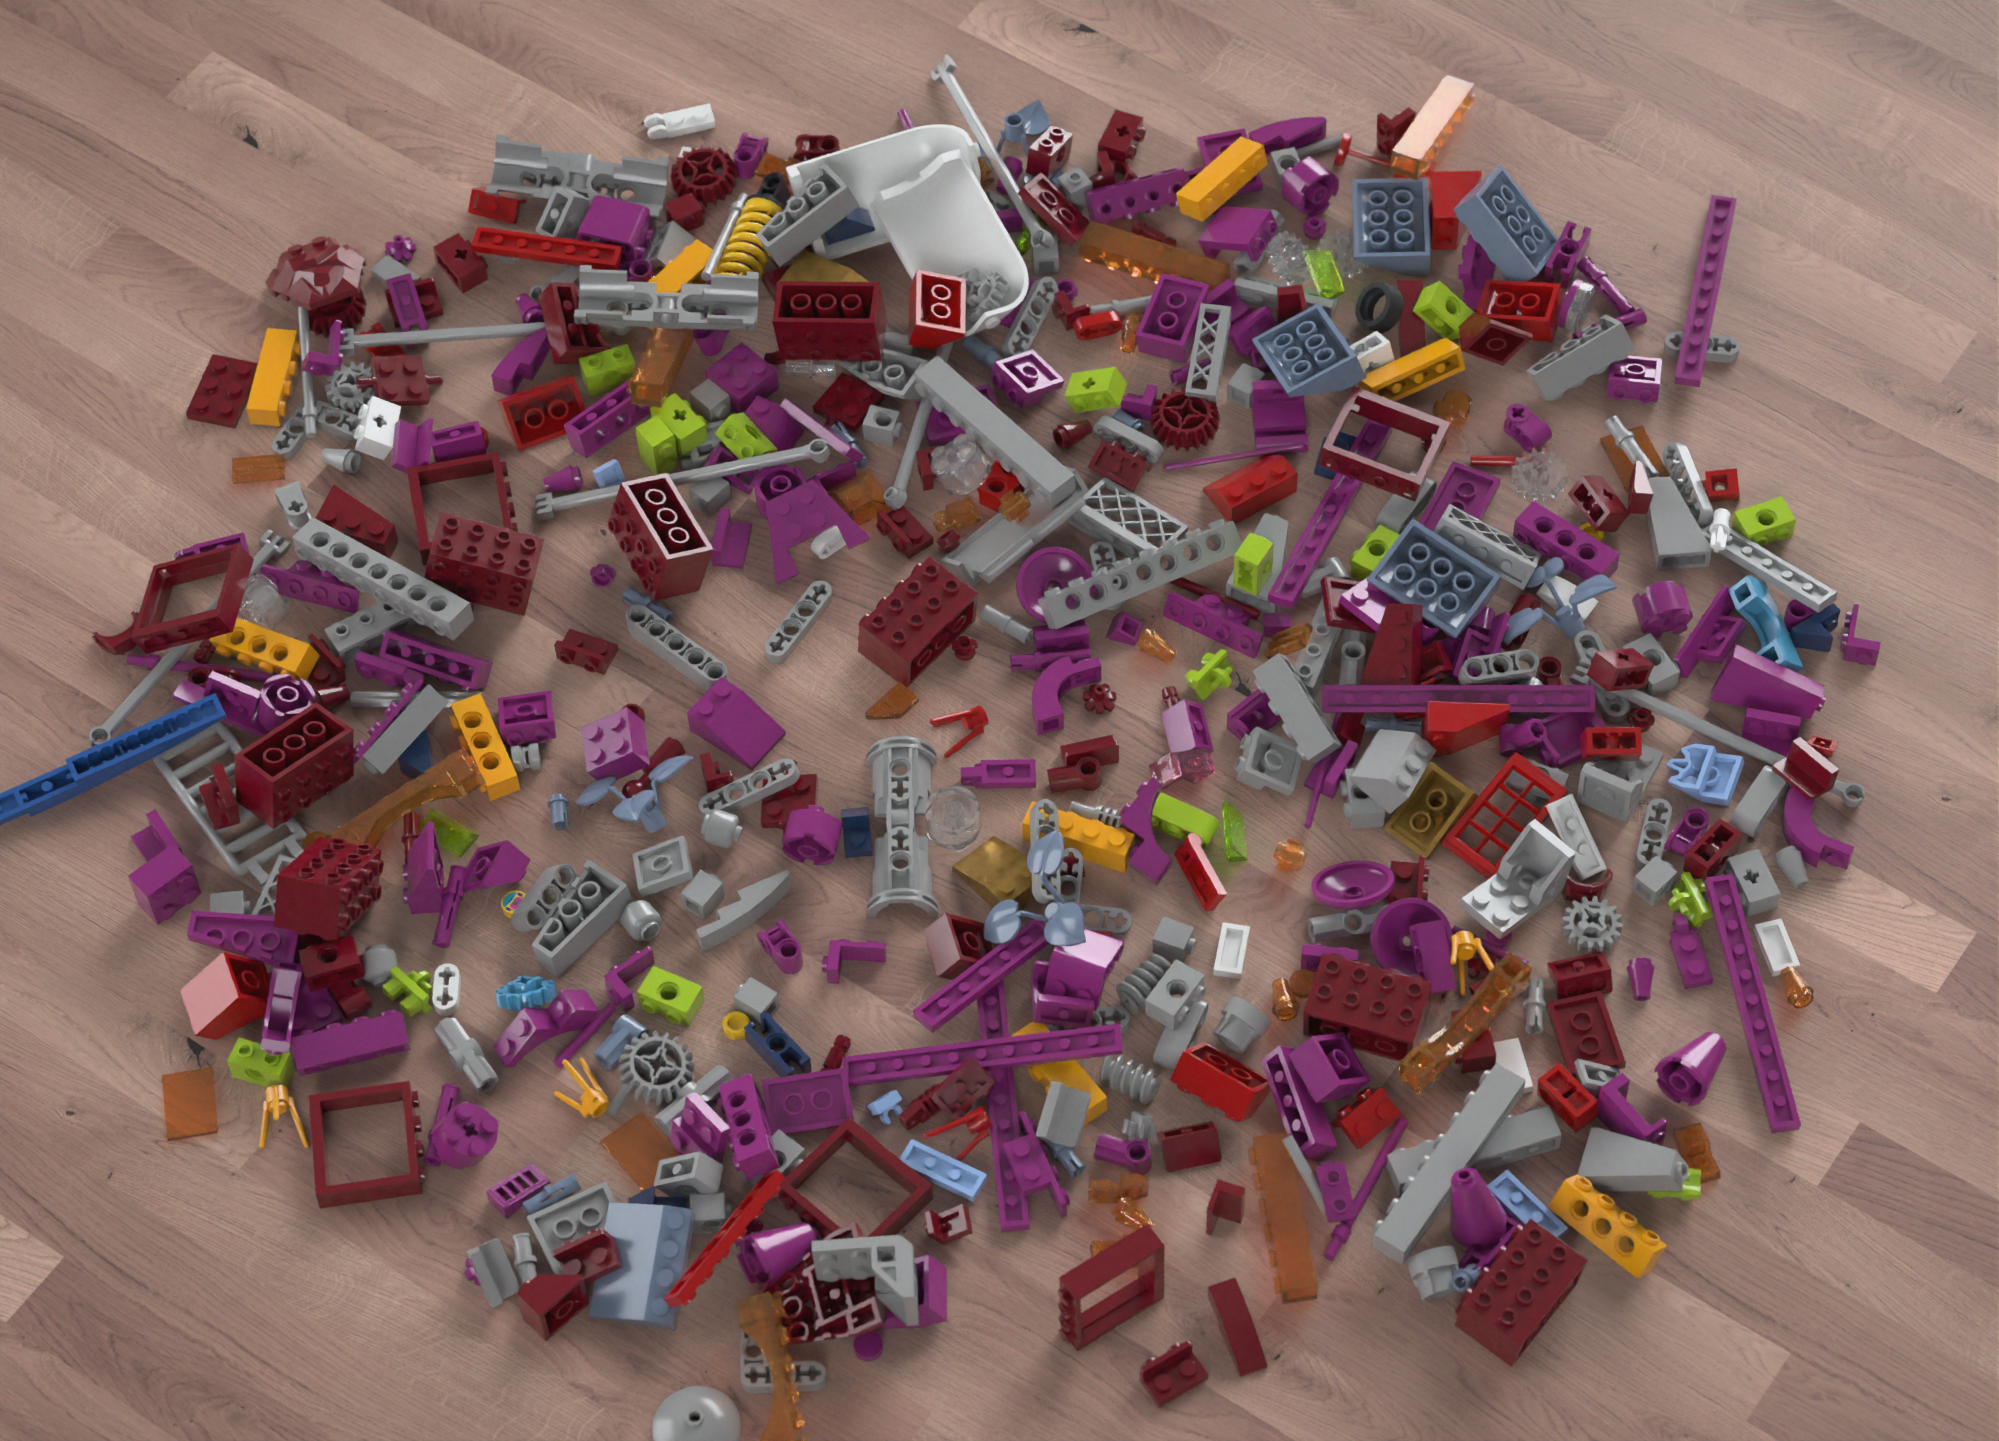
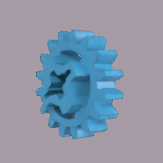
(526, 993)

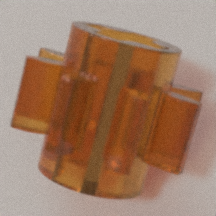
(1014, 506)
(1290, 855)

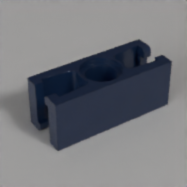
(777, 1039)

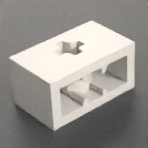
(1373, 352)
(377, 427)

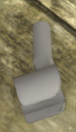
(538, 289)

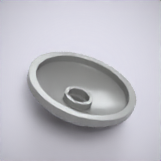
(717, 1415)

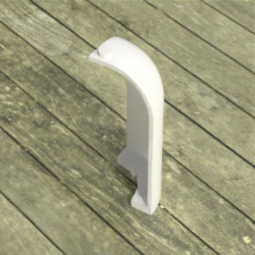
(880, 166)
(950, 228)

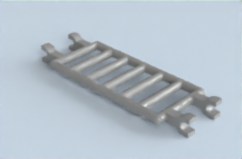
(200, 814)

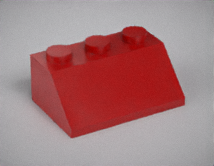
(936, 309)
(541, 411)
(1253, 487)
(1220, 1081)

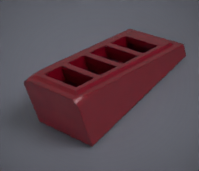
(1639, 491)

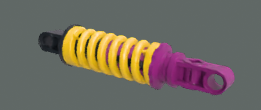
(744, 250)

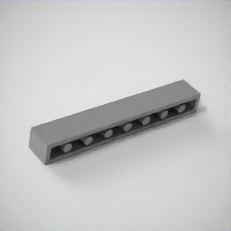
(994, 432)
(1457, 1149)

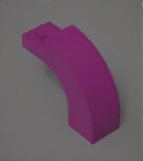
(1053, 684)
(1802, 834)

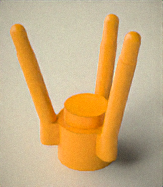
(1463, 949)
(593, 1101)
(277, 1103)

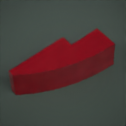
(1410, 326)
(1237, 1327)

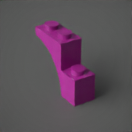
(1137, 818)
(280, 1007)
(534, 1026)

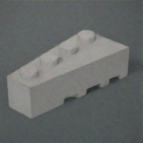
(807, 216)
(1581, 358)
(581, 918)

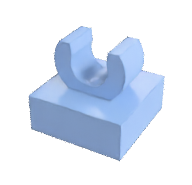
(609, 474)
(884, 1104)

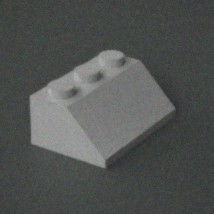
(1392, 767)

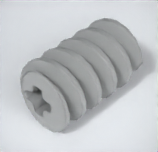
(1141, 982)
(1129, 1079)

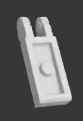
(680, 122)

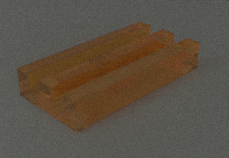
(258, 465)
(1289, 640)

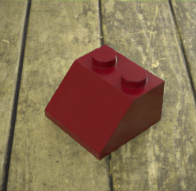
(1491, 339)
(955, 944)
(551, 1301)

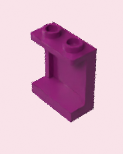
(1239, 231)
(1563, 737)
(1054, 1008)
(1622, 1118)

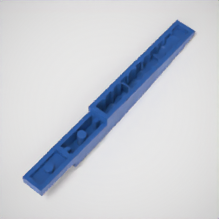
(109, 759)

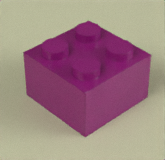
(743, 377)
(615, 745)
(165, 884)
(1329, 1067)

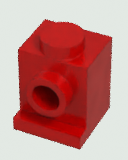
(1728, 479)

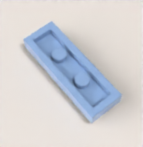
(944, 1170)
(1524, 1205)

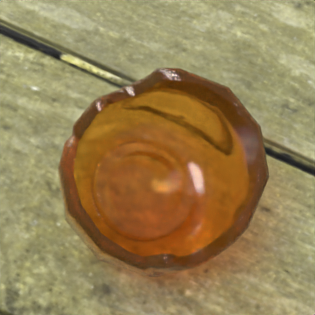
(1454, 408)

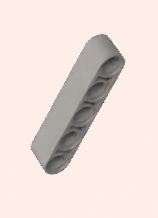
(667, 644)

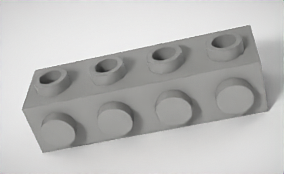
(366, 630)
(1296, 708)

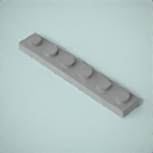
(1776, 571)

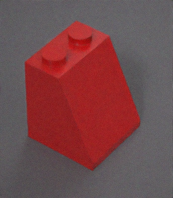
(1445, 193)
(226, 995)

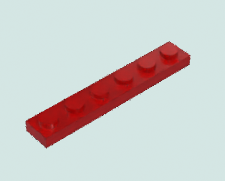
(546, 248)
(732, 1231)

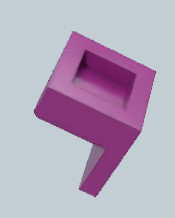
(1138, 405)

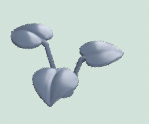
(1030, 121)
(1567, 618)
(639, 806)
(1063, 919)

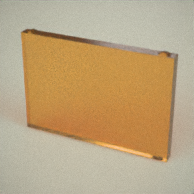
(1621, 462)
(189, 1104)
(638, 1149)

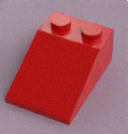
(1523, 305)
(1460, 725)

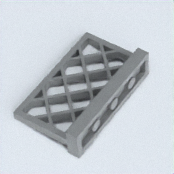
(1115, 533)
(1489, 546)

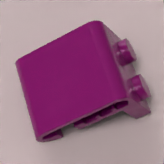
(618, 224)
(1277, 417)
(1083, 968)

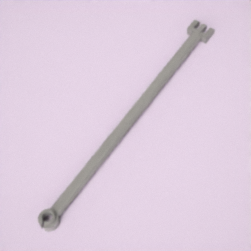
(1038, 235)
(353, 341)
(816, 450)
(896, 495)
(1710, 730)
(105, 731)

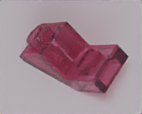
(1187, 765)

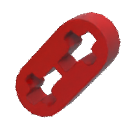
(1097, 325)

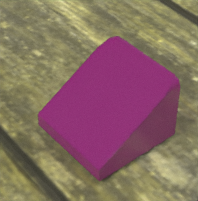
(1275, 623)
(1124, 629)

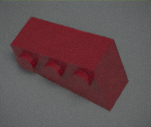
(566, 338)
(358, 522)
(1397, 647)

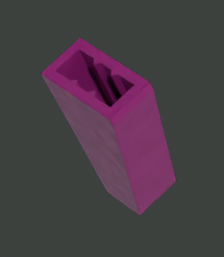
(1766, 686)

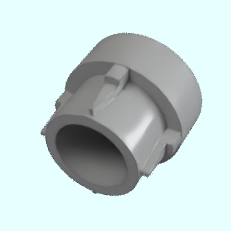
(1240, 1024)
(1433, 1272)

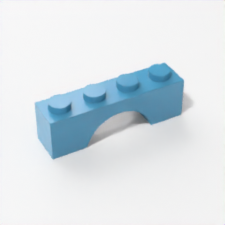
(1758, 606)

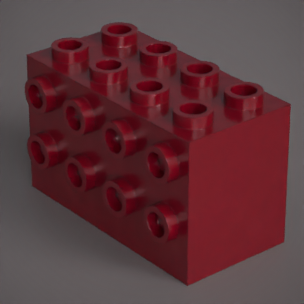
(829, 321)
(660, 537)
(484, 562)
(917, 621)
(294, 765)
(328, 888)
(1371, 1005)
(1519, 1291)

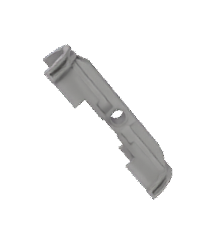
(521, 160)
(609, 290)
(913, 882)

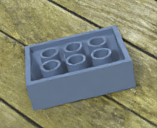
(1392, 224)
(1507, 226)
(1309, 354)
(1436, 575)
(653, 1257)

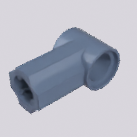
(622, 1034)

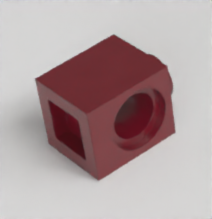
(685, 212)

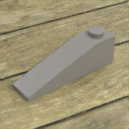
(891, 375)

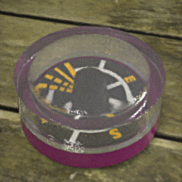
(1577, 305)

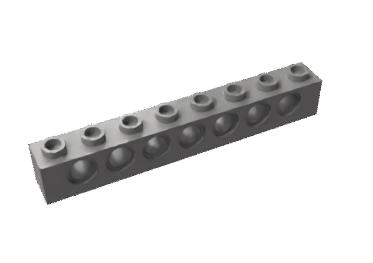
(1226, 545)
(383, 579)

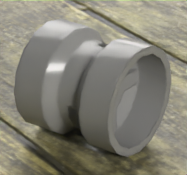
(520, 759)

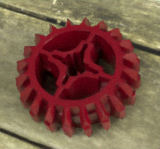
(702, 167)
(347, 314)
(1184, 420)

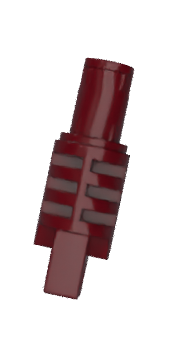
(919, 1110)

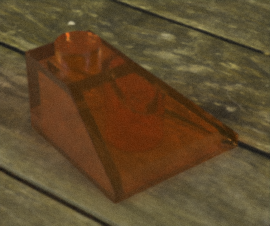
(860, 497)

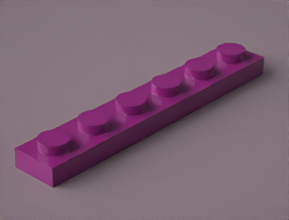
(981, 976)

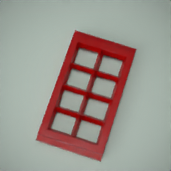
(1531, 773)

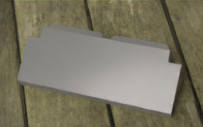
(1002, 542)

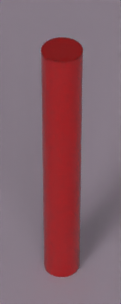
(1488, 460)

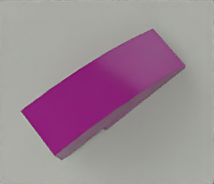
(1289, 134)
(521, 362)

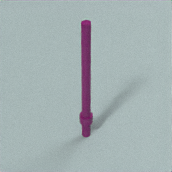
(152, 660)
(1342, 1231)

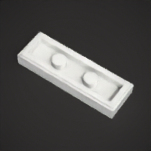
(1577, 836)

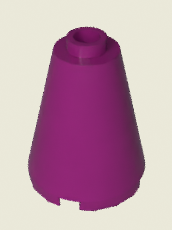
(1691, 1069)
(1474, 1210)
(773, 1252)

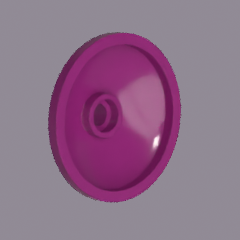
(1048, 569)
(1353, 884)
(1393, 925)

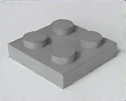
(662, 866)

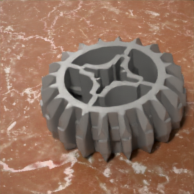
(668, 1071)

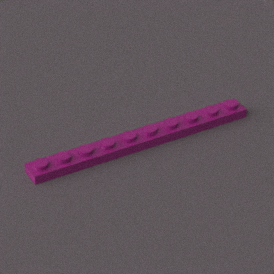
(1705, 291)
(1326, 520)
(1416, 697)
(1752, 1004)
(989, 1053)
(1003, 1114)

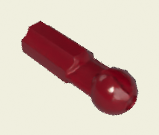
(668, 749)

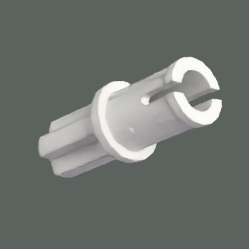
(1719, 529)

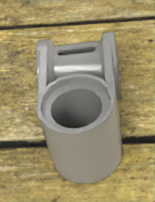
(293, 504)

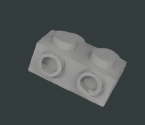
(1268, 762)

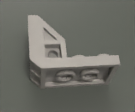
(1618, 785)
(1526, 881)
(881, 1256)

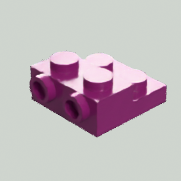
(1025, 378)
(1635, 379)
(526, 718)
(699, 1130)

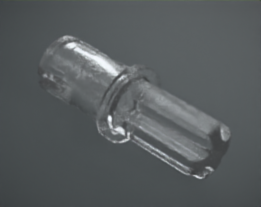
(810, 368)

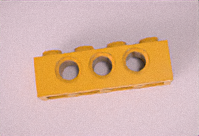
(300, 655)
(474, 713)
(1592, 1225)

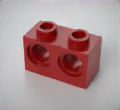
(996, 486)
(1567, 1097)

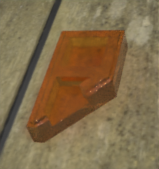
(893, 704)

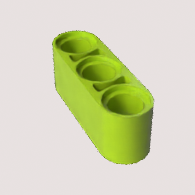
(1180, 819)

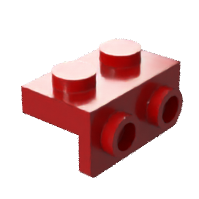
(1366, 1116)

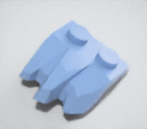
(1706, 774)

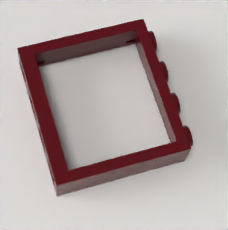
(1392, 415)
(455, 470)
(155, 635)
(877, 1153)
(369, 1189)
(1139, 1248)

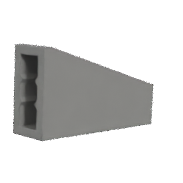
(1673, 529)
(1276, 531)
(403, 730)
(1629, 1164)

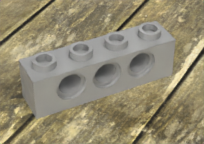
(1316, 657)

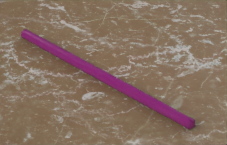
(1235, 456)
(1320, 780)

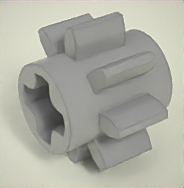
(1140, 1127)

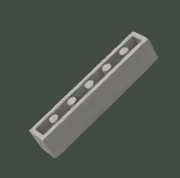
(1515, 1140)

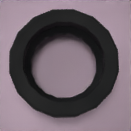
(1392, 310)

